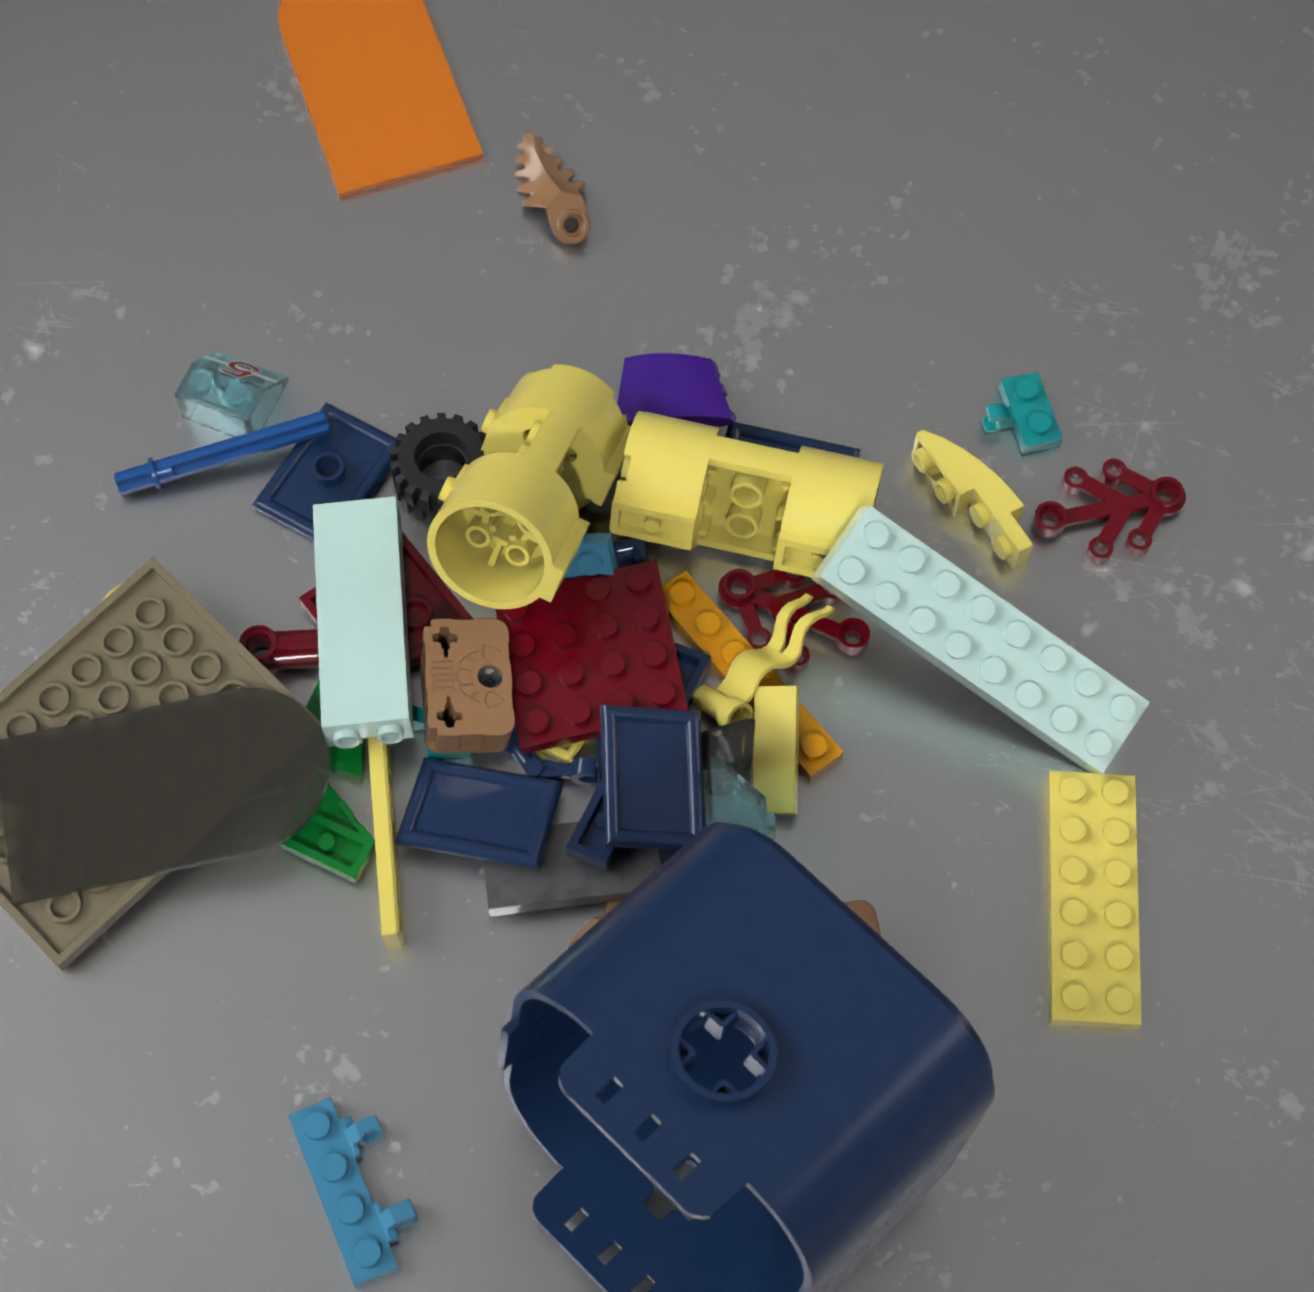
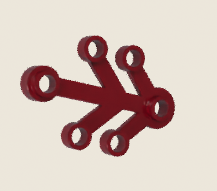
(1113, 506)
(757, 596)

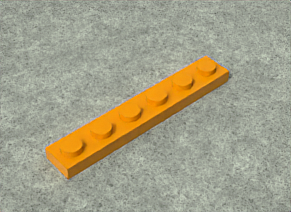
(715, 635)

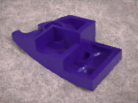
(674, 387)

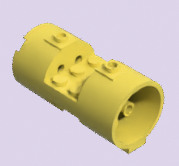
(698, 488)
(514, 512)

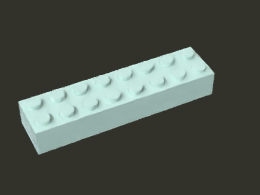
(980, 640)

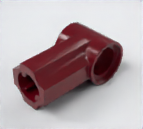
(286, 648)

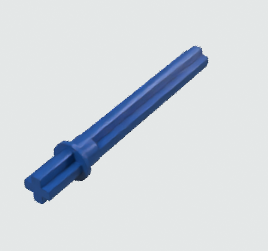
(221, 453)

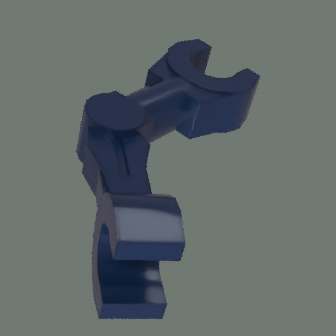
(580, 771)

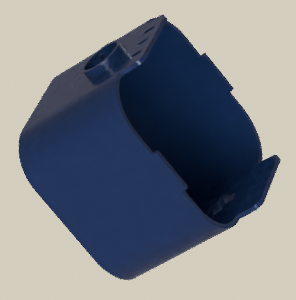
(762, 1042)

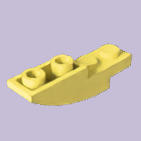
(971, 484)

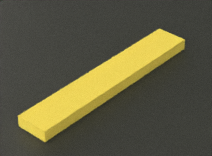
(385, 847)

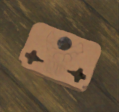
(453, 685)

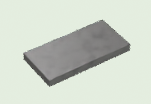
(565, 880)

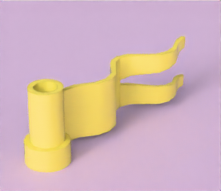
(731, 698)

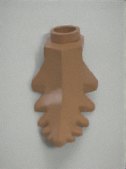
(552, 188)

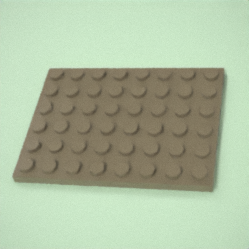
(128, 654)

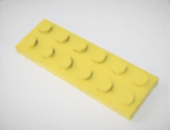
(1093, 901)

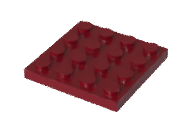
(591, 647)

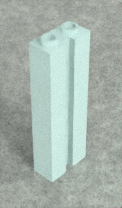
(362, 622)

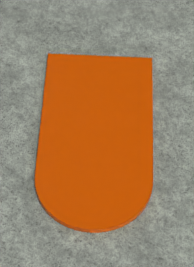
(377, 90)

